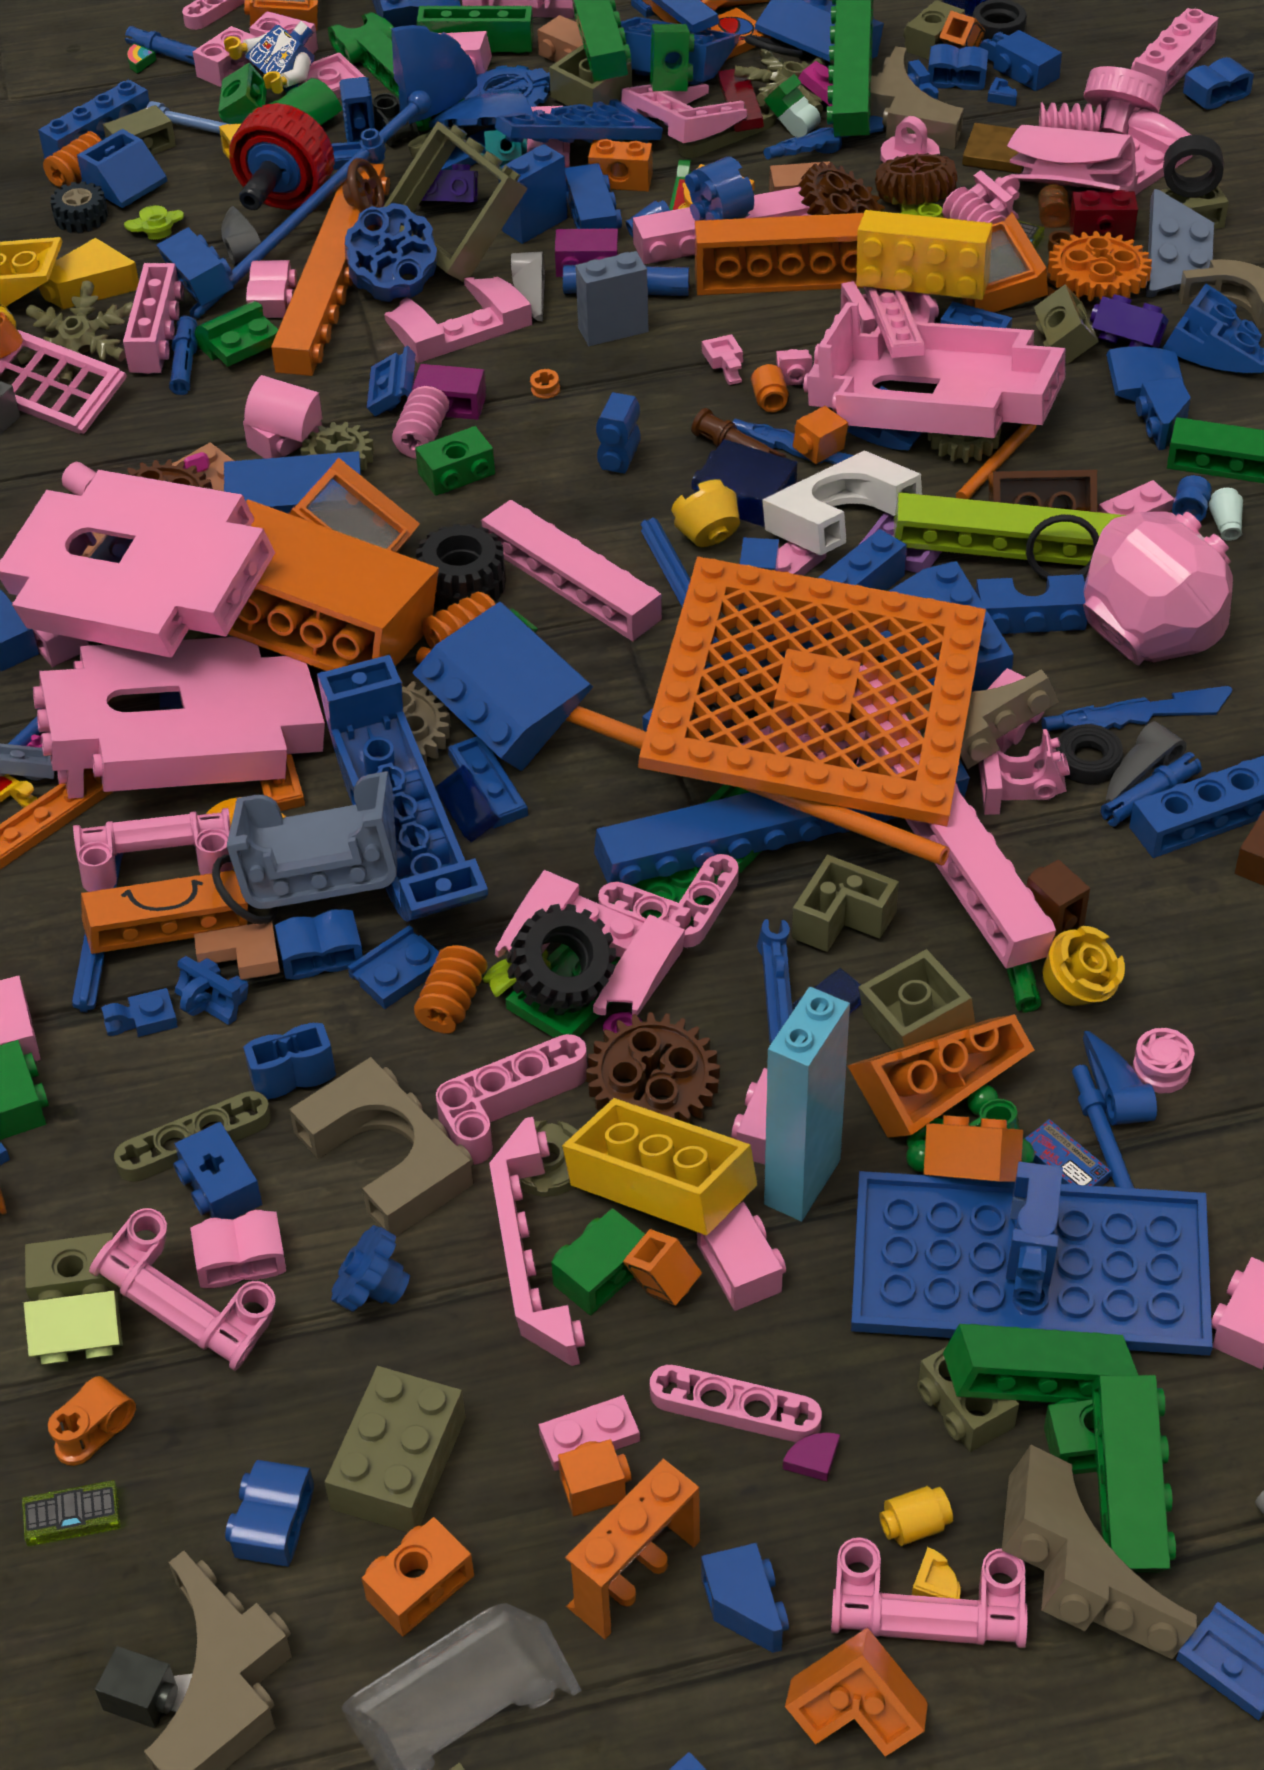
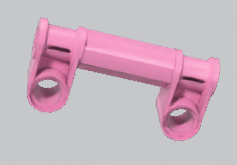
(99, 845)
(128, 1264)
(994, 1617)

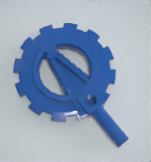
(532, 83)

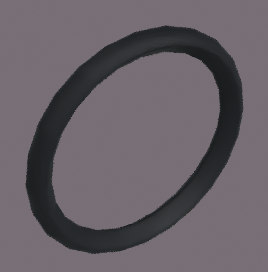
(773, 46)
(1047, 522)
(230, 901)

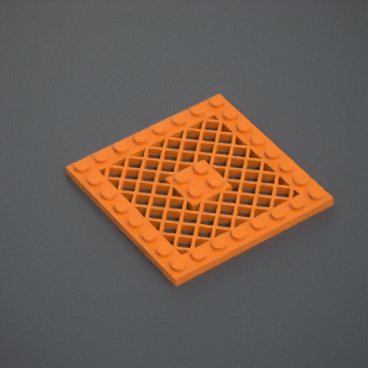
(816, 690)

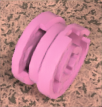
(1164, 1060)

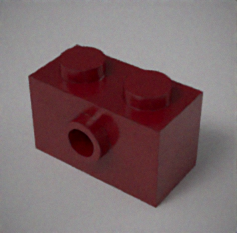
(1104, 213)

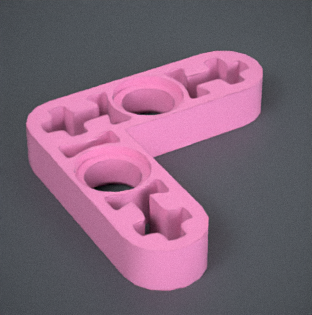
(681, 912)

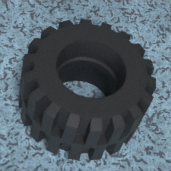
(467, 563)
(581, 936)

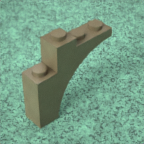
(898, 97)
(997, 713)
(1081, 1571)
(224, 1703)

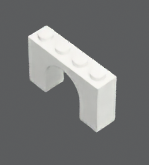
(806, 509)

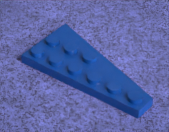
(582, 122)

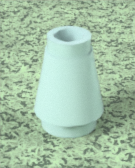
(1227, 511)

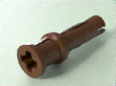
(717, 430)

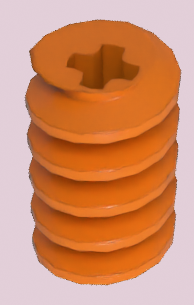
(63, 165)
(456, 616)
(450, 988)

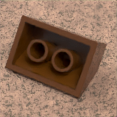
(1046, 488)

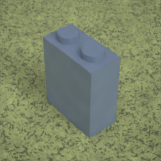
(612, 298)

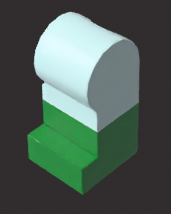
(793, 108)

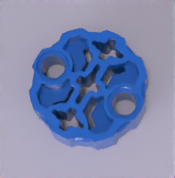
(390, 252)

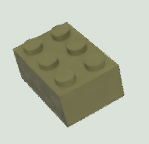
(395, 1449)

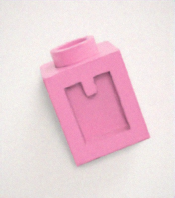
(794, 365)

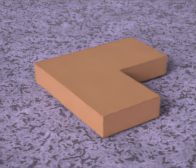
(248, 944)

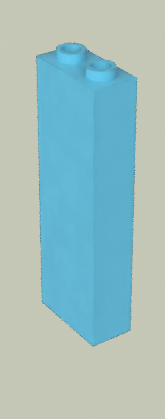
(805, 1102)

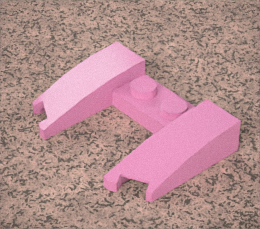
(684, 121)
(502, 313)
(644, 948)

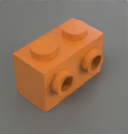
(973, 1151)

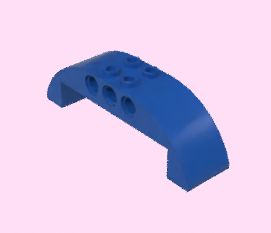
(374, 737)

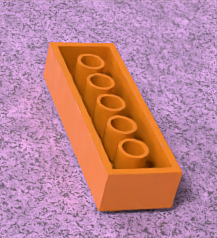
(776, 253)

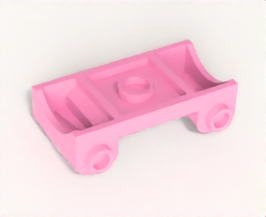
(1152, 138)

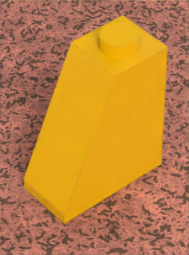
(93, 262)

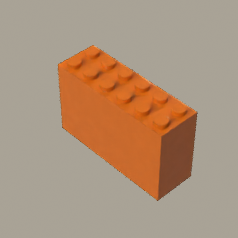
(334, 595)

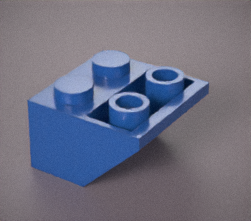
(121, 168)

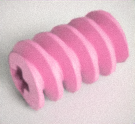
(1074, 120)
(969, 206)
(420, 419)

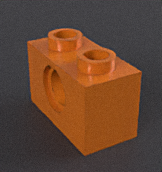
(637, 165)
(410, 1600)

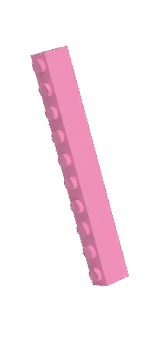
(982, 875)

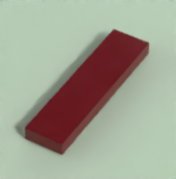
(741, 90)

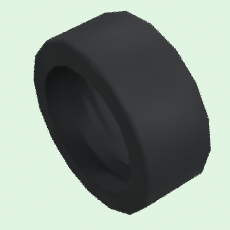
(1000, 11)
(1189, 146)

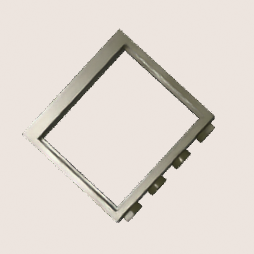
(493, 216)

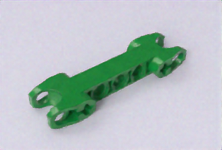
(373, 49)

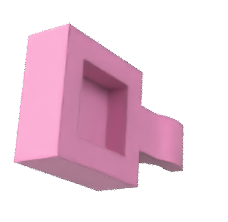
(726, 354)

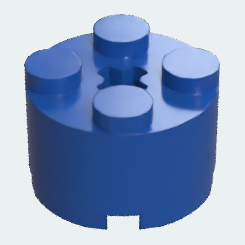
(720, 191)

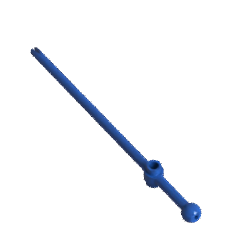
(372, 149)

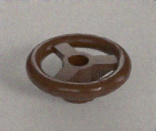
(359, 191)

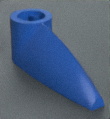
(1122, 1089)

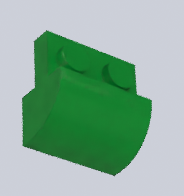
(314, 99)
(236, 334)

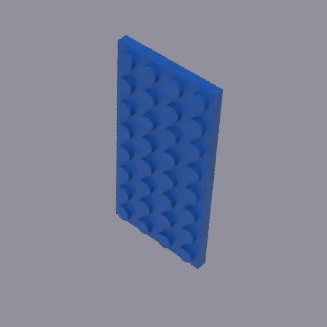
(1122, 1266)

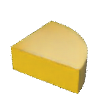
(936, 1577)

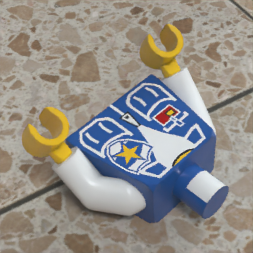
(277, 55)

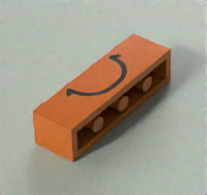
(158, 911)

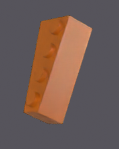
(935, 1074)

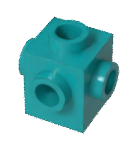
(493, 143)

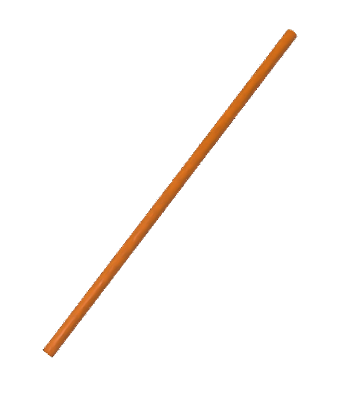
(833, 814)

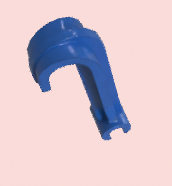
(776, 976)

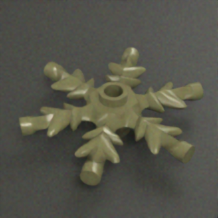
(777, 73)
(77, 331)

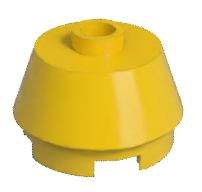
(707, 514)
(1082, 967)

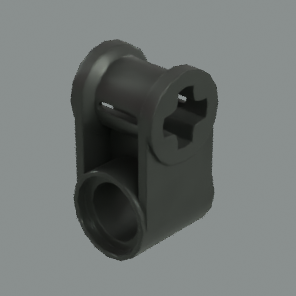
(386, 108)

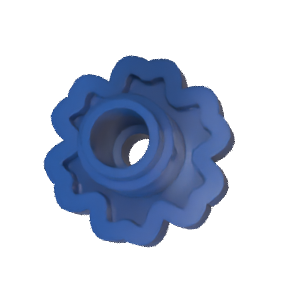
(370, 1272)

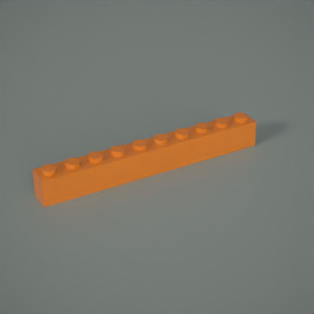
(320, 289)

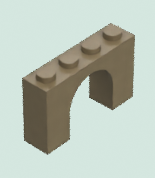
(373, 1100)

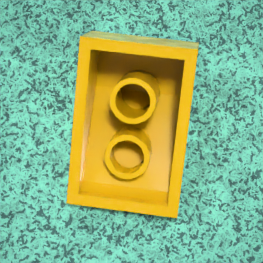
(25, 266)

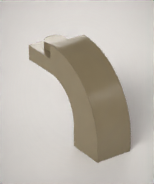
(1234, 279)

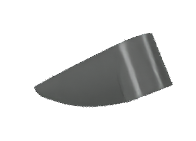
(238, 235)
(1153, 748)

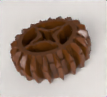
(916, 179)

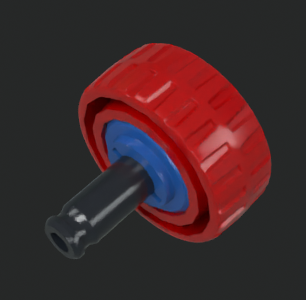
(280, 157)

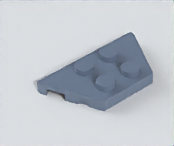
(1176, 243)

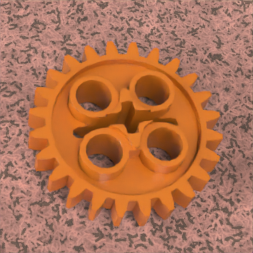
(1099, 266)

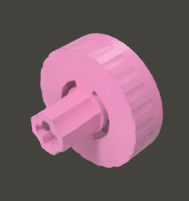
(1121, 94)

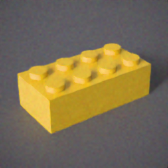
(923, 254)
(660, 1165)

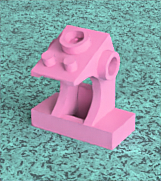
(1042, 771)

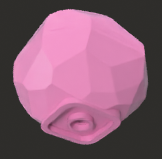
(1158, 586)

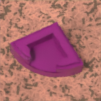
(813, 1455)

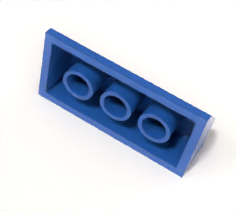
(806, 25)

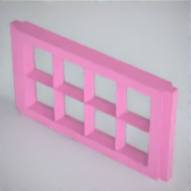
(95, 402)

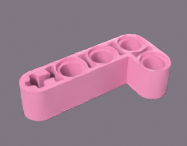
(507, 1086)

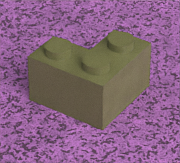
(840, 897)

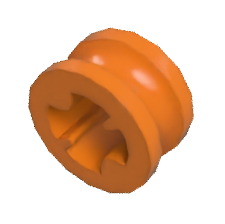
(543, 377)

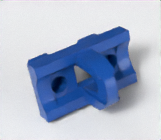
(200, 976)

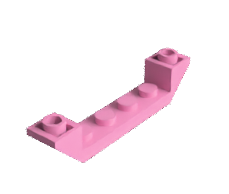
(551, 1327)

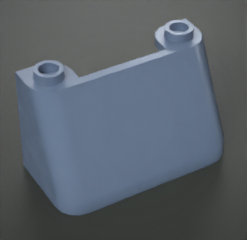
(314, 852)

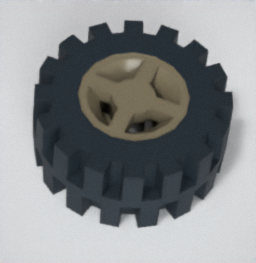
(79, 207)

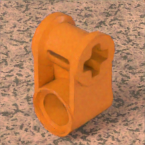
(90, 1415)

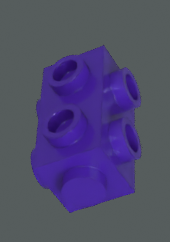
(454, 185)
(1120, 320)

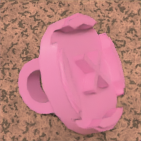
(906, 143)

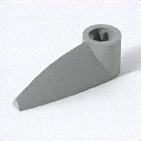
(529, 279)

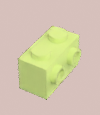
(73, 1325)

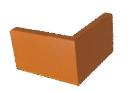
(858, 1684)

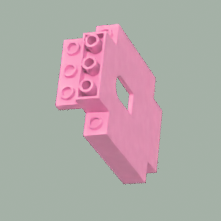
(979, 371)
(185, 569)
(233, 725)

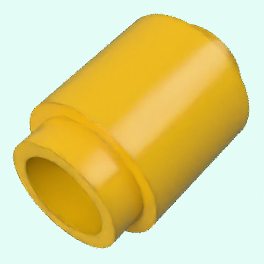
(916, 1515)

